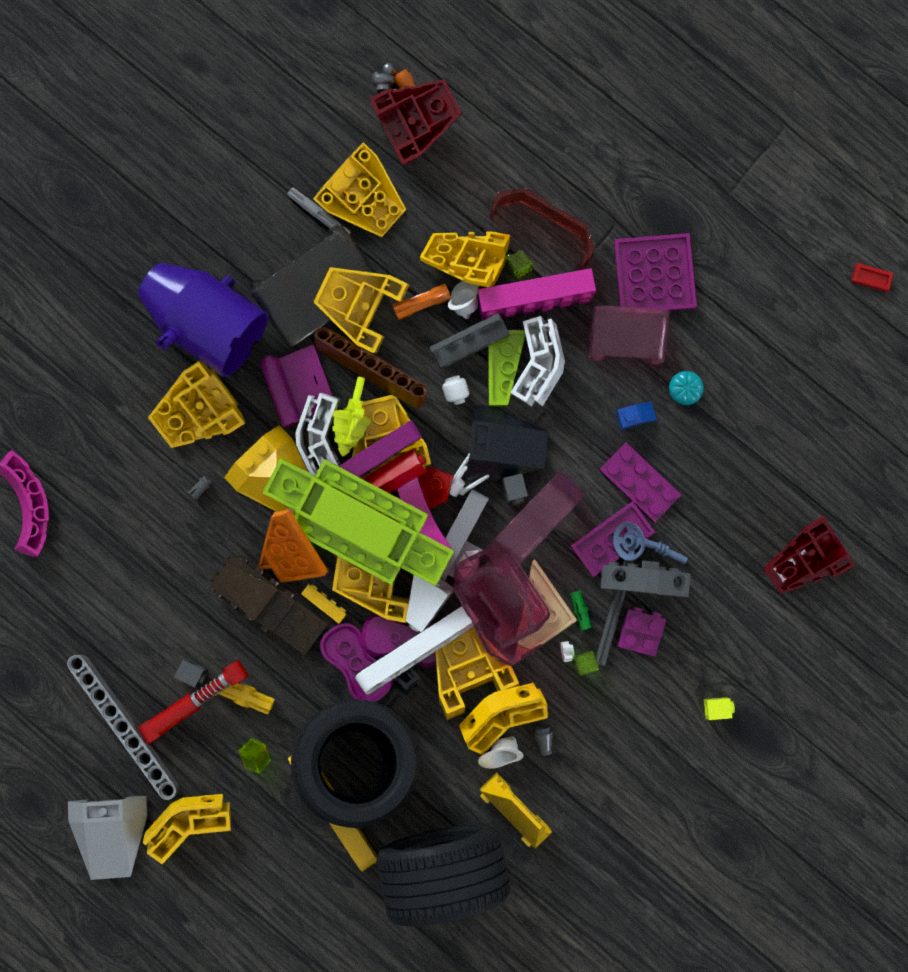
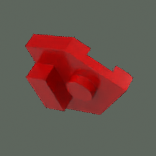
(435, 486)

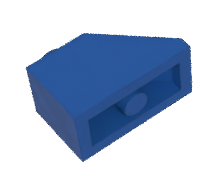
(635, 415)

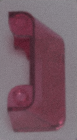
(628, 333)

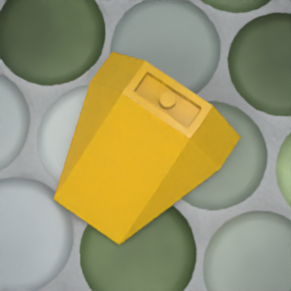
(362, 193)

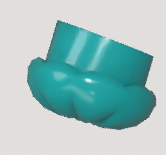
(686, 388)

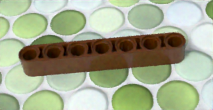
(370, 367)

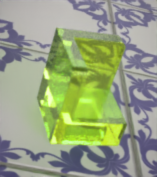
(519, 263)
(254, 755)

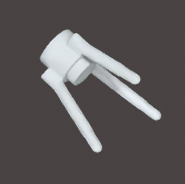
(458, 484)

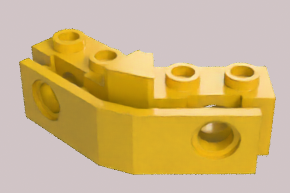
(500, 712)
(186, 818)

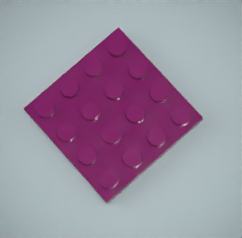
(655, 272)

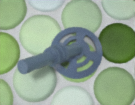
(634, 539)

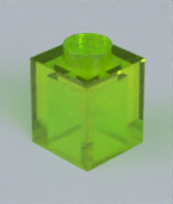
(585, 663)

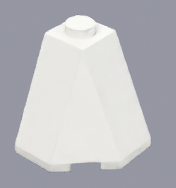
(426, 602)

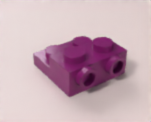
(641, 631)

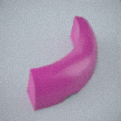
(413, 495)
(32, 502)

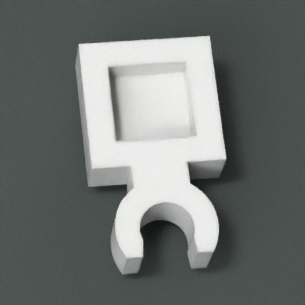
(567, 651)

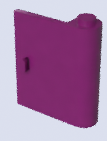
(292, 381)

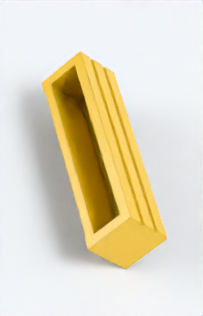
(326, 605)

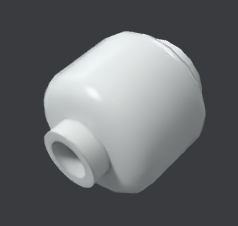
(455, 389)

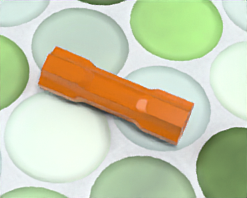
(433, 297)

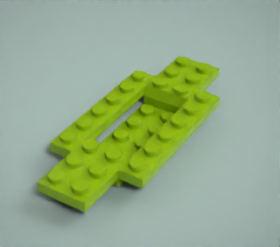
(356, 529)

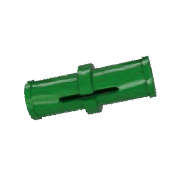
(581, 610)

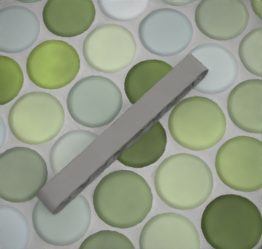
(114, 722)

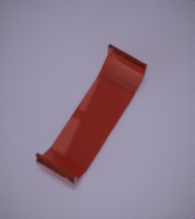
(546, 209)

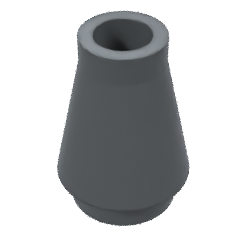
(543, 736)

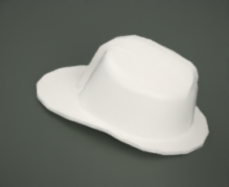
(464, 299)
(502, 753)

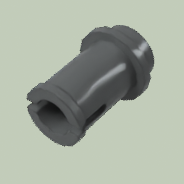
(200, 487)

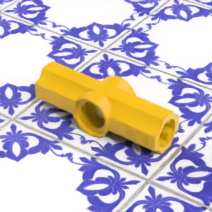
(248, 697)

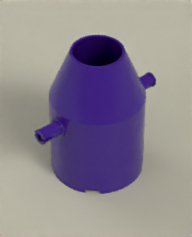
(202, 315)

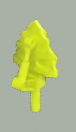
(350, 422)

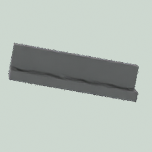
(470, 340)

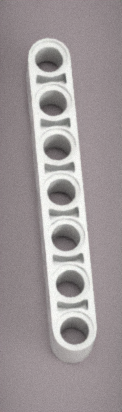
(414, 651)

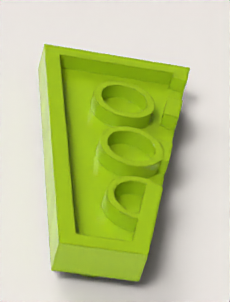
(502, 366)

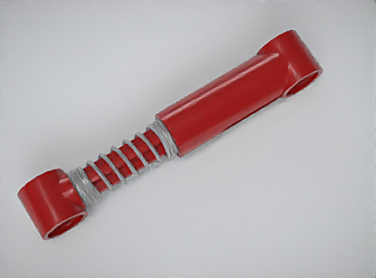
(191, 702)

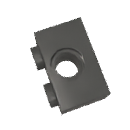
(514, 489)

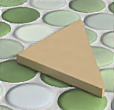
(560, 614)

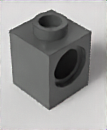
(191, 673)

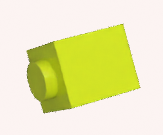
(718, 708)

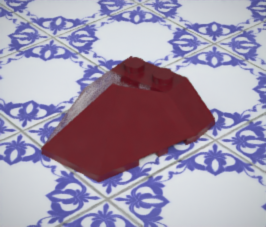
(415, 116)
(809, 557)

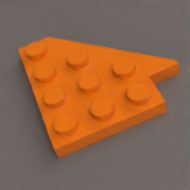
(289, 550)

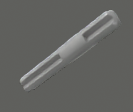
(313, 208)

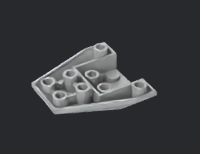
(108, 834)

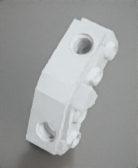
(543, 369)
(318, 431)

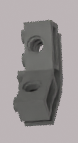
(647, 579)

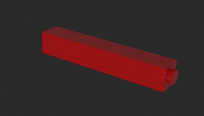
(397, 472)

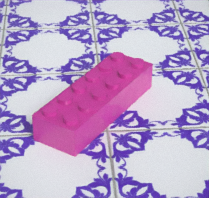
(537, 294)

